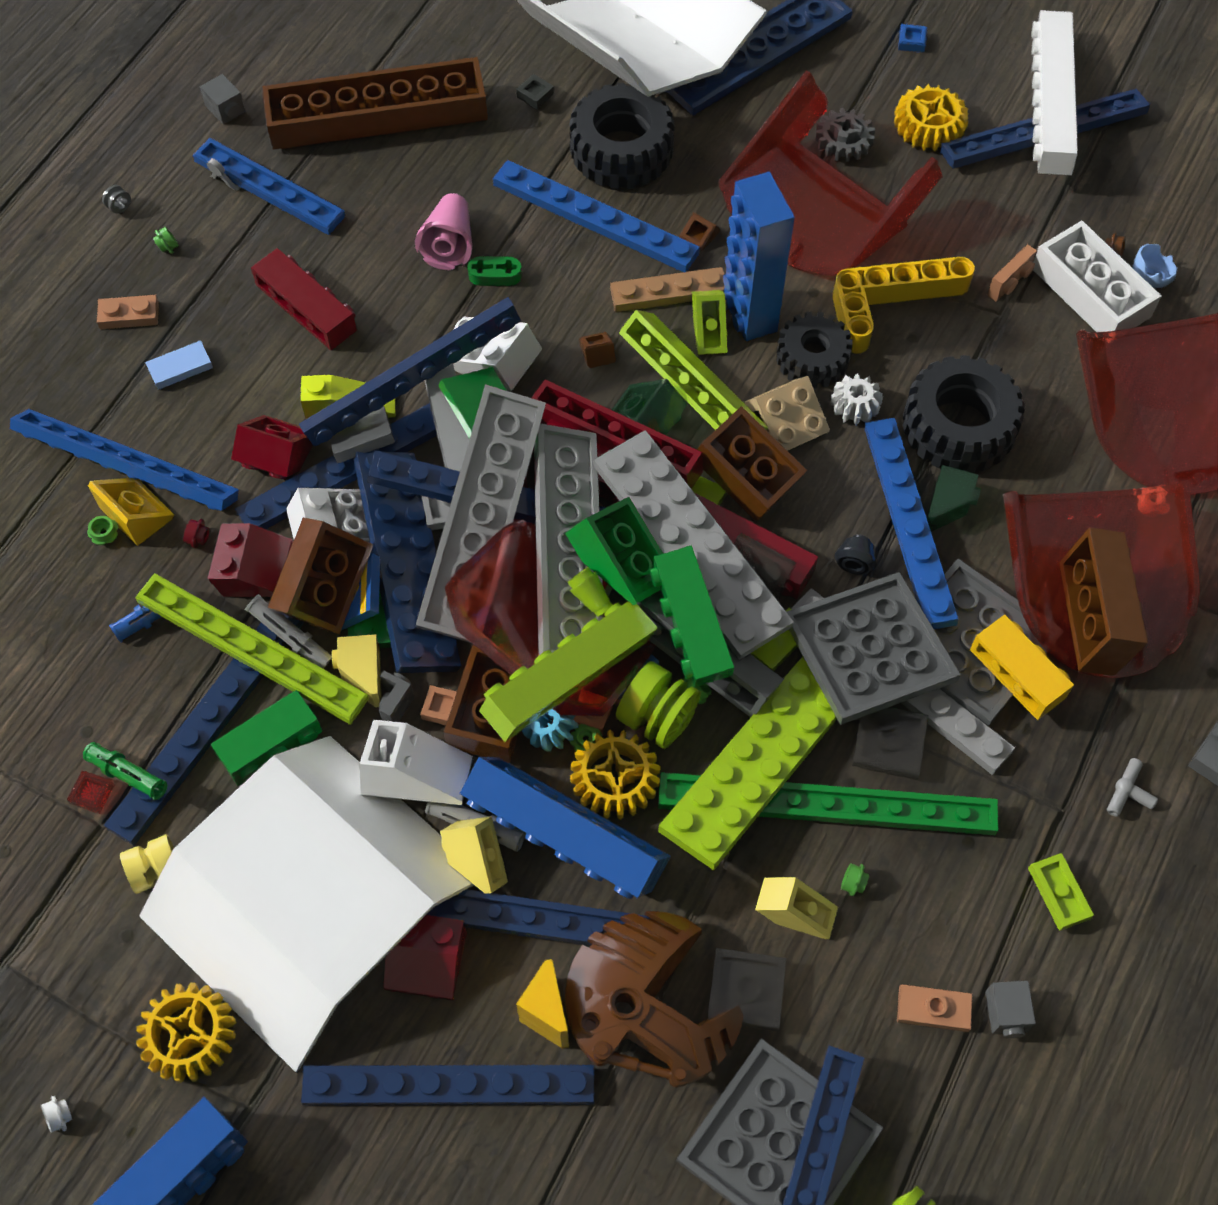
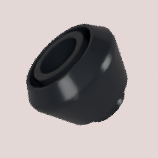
(856, 555)

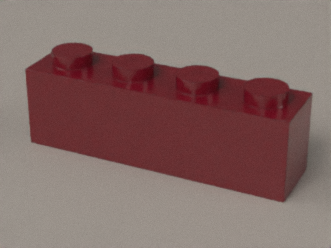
(304, 298)

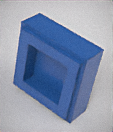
(912, 38)

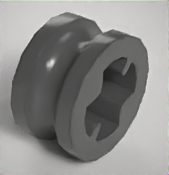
(116, 199)

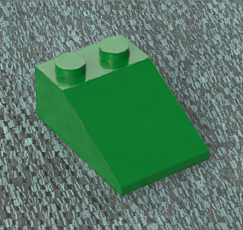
(618, 549)

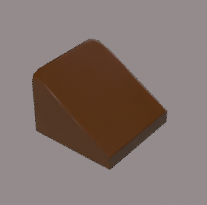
(699, 231)
(597, 349)

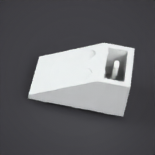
(507, 353)
(334, 506)
(412, 765)

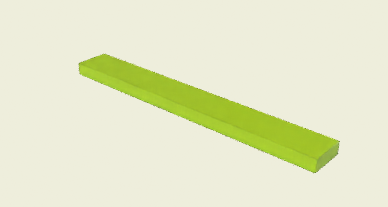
(252, 648)

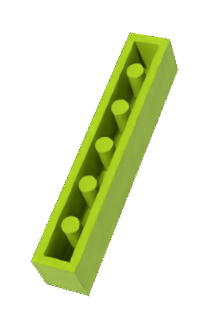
(682, 368)
(567, 669)

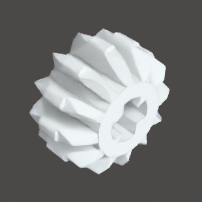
(856, 399)

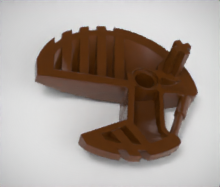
(631, 967)

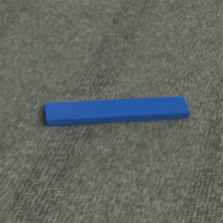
(272, 187)

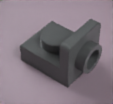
(395, 704)

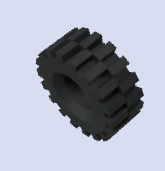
(817, 366)

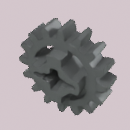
(845, 134)

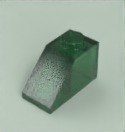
(952, 496)

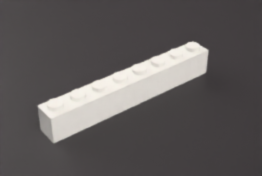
(1055, 93)

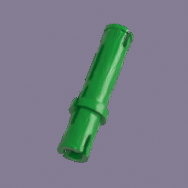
(100, 757)

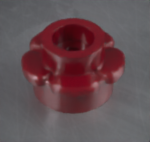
(196, 533)

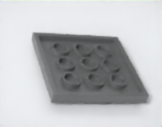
(977, 607)
(871, 648)
(756, 1130)

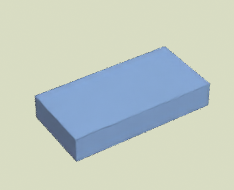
(179, 365)

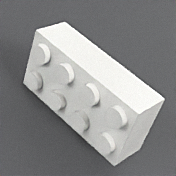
(1095, 280)

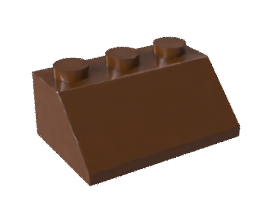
(749, 463)

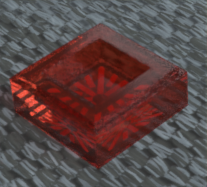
(90, 792)

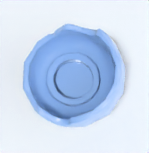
(1155, 267)

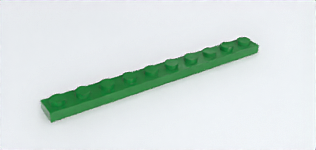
(862, 806)

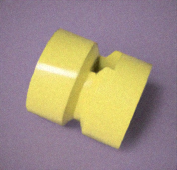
(146, 865)

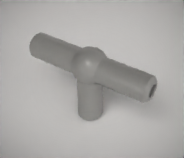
(1126, 788)

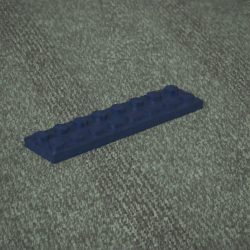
(776, 38)
(407, 556)

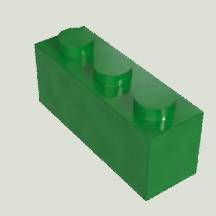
(270, 732)

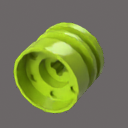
(653, 701)

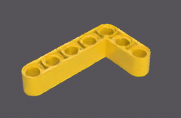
(890, 283)

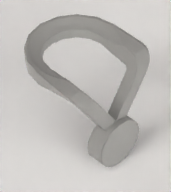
(218, 170)

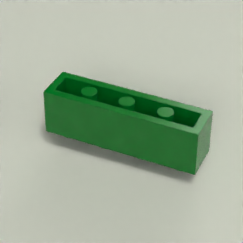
(692, 615)

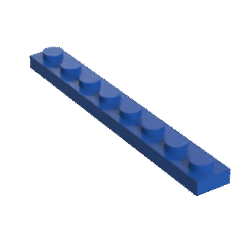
(596, 216)
(124, 459)
(910, 523)

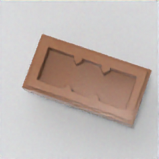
(934, 1008)

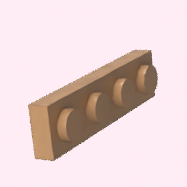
(664, 289)

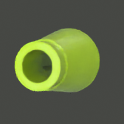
(590, 591)

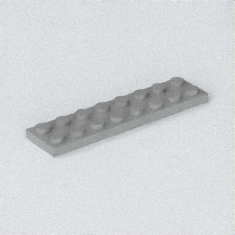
(483, 495)
(563, 498)
(678, 519)

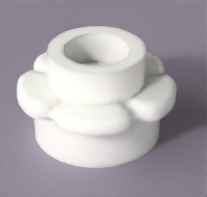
(56, 1114)

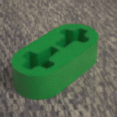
(494, 271)

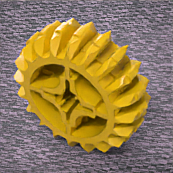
(930, 117)
(628, 771)
(179, 1046)

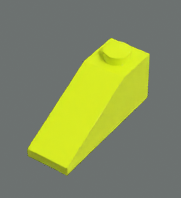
(323, 390)

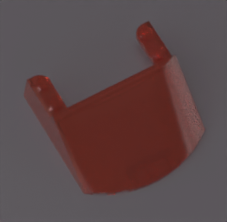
(834, 217)

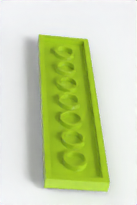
(750, 769)

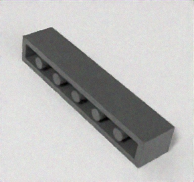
(751, 680)

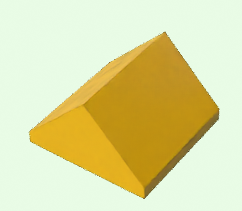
(131, 507)
(542, 1006)

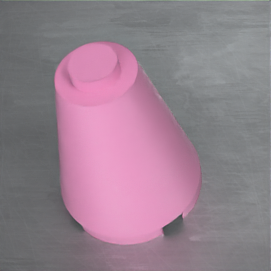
(446, 234)

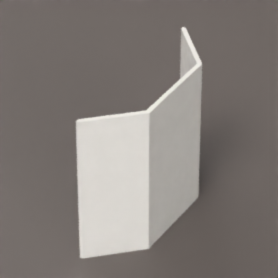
(653, 41)
(298, 892)

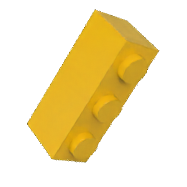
(1021, 666)

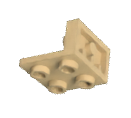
(791, 413)

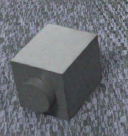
(222, 99)
(1010, 1008)

